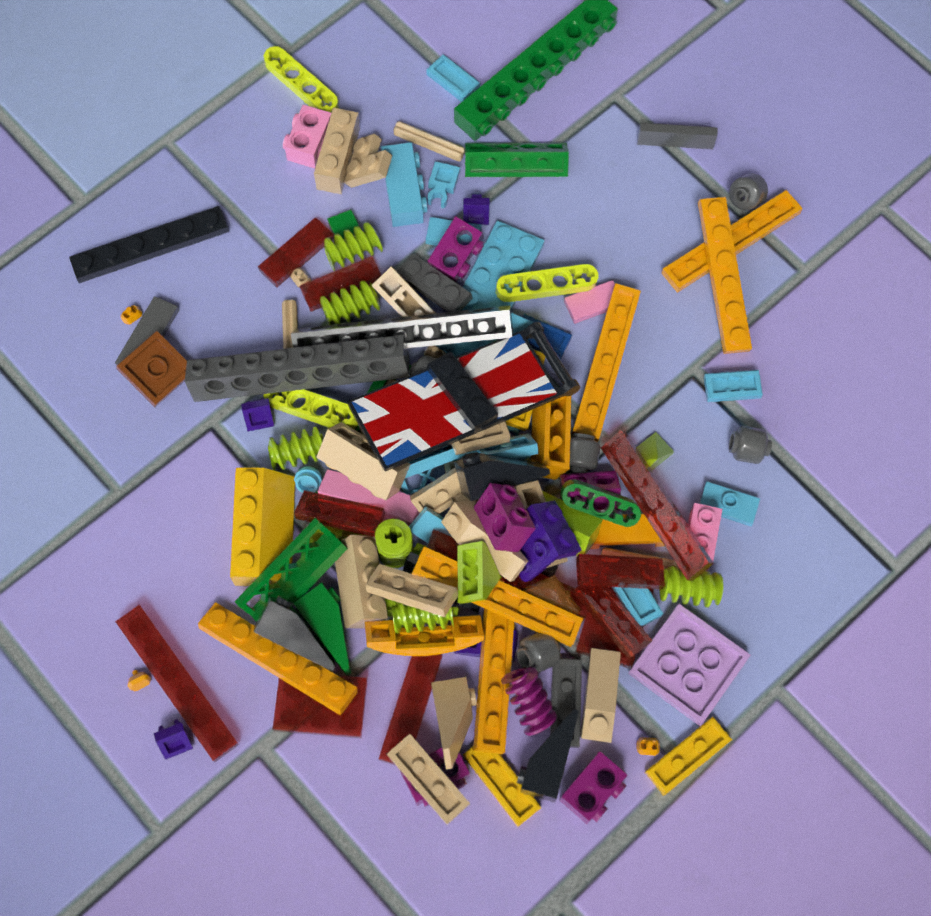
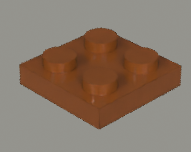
(154, 368)

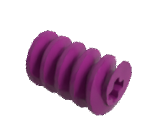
(532, 698)

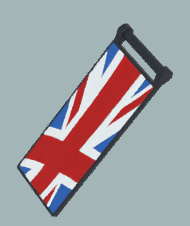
(418, 418)

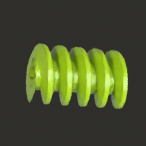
(351, 245)
(349, 303)
(295, 448)
(393, 542)
(704, 587)
(409, 616)

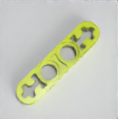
(302, 80)
(545, 278)
(309, 409)

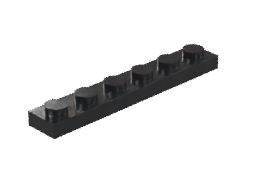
(148, 244)

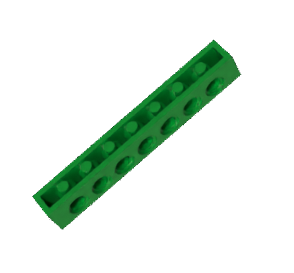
(548, 52)

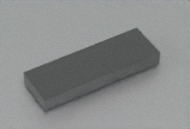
(677, 136)
(157, 317)
(567, 693)

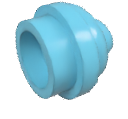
(308, 479)

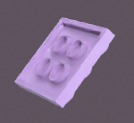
(689, 664)

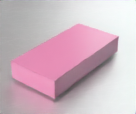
(589, 303)

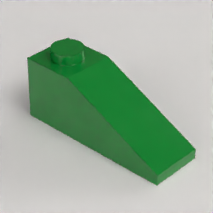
(324, 618)

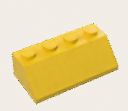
(260, 522)

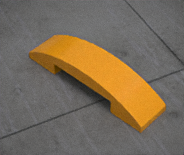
(619, 535)
(465, 633)

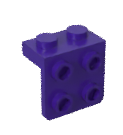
(548, 541)

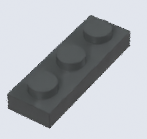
(434, 285)

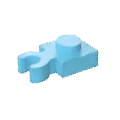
(442, 181)

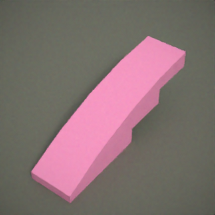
(396, 507)

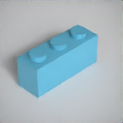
(404, 185)

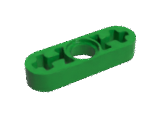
(622, 503)

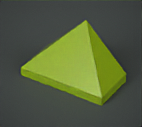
(654, 450)
(475, 572)

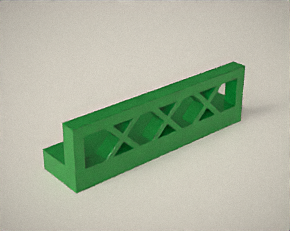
(516, 160)
(298, 576)

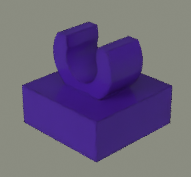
(476, 209)
(257, 414)
(173, 740)

